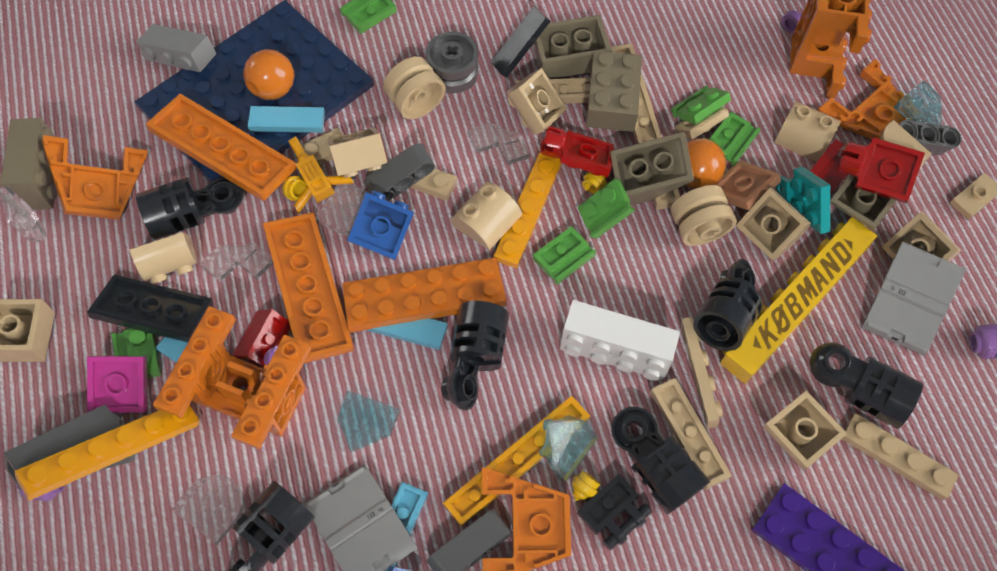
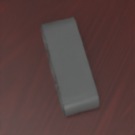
(933, 137)
(401, 172)
(471, 544)

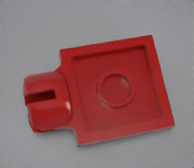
(578, 151)
(882, 168)

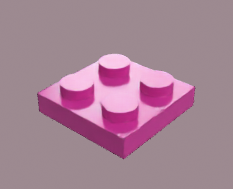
(117, 383)

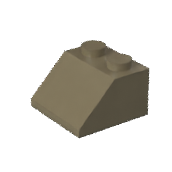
(860, 204)

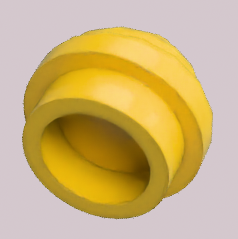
(593, 183)
(293, 187)
(584, 486)

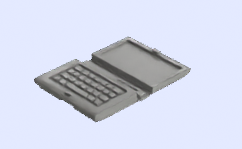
(913, 298)
(360, 524)

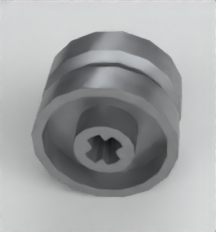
(454, 60)

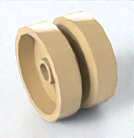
(414, 87)
(703, 215)

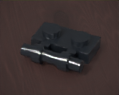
(607, 505)

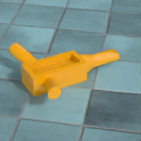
(316, 181)

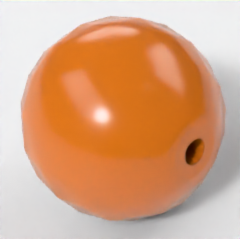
(268, 74)
(707, 162)

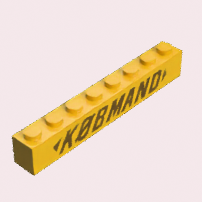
(799, 298)

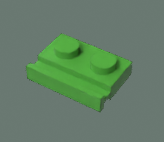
(367, 13)
(701, 104)
(734, 137)
(605, 208)
(564, 255)
(138, 343)

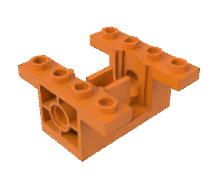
(820, 40)
(213, 380)

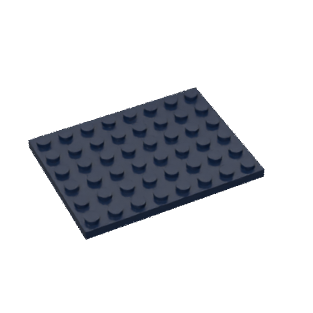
(320, 68)

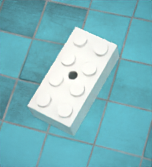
(619, 340)

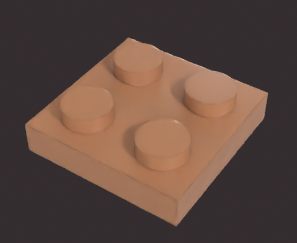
(747, 184)

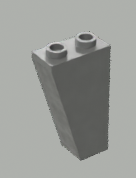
(63, 437)

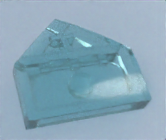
(921, 105)
(365, 420)
(566, 444)

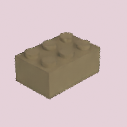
(569, 46)
(614, 91)
(26, 165)

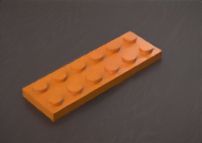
(221, 147)
(307, 286)
(421, 294)

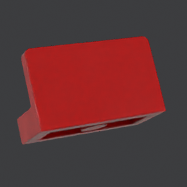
(827, 166)
(261, 334)

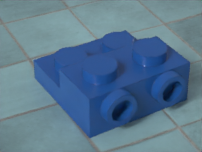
(380, 224)

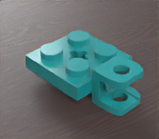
(808, 196)

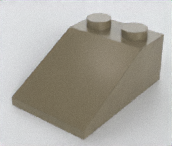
(653, 167)

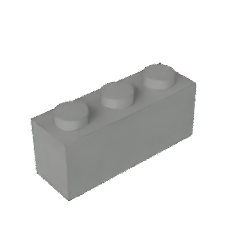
(176, 47)

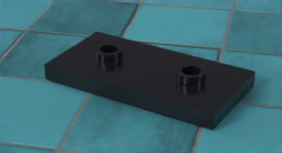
(149, 308)

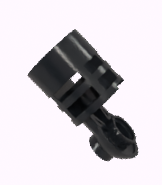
(180, 207)
(729, 308)
(475, 348)
(871, 384)
(659, 461)
(262, 534)

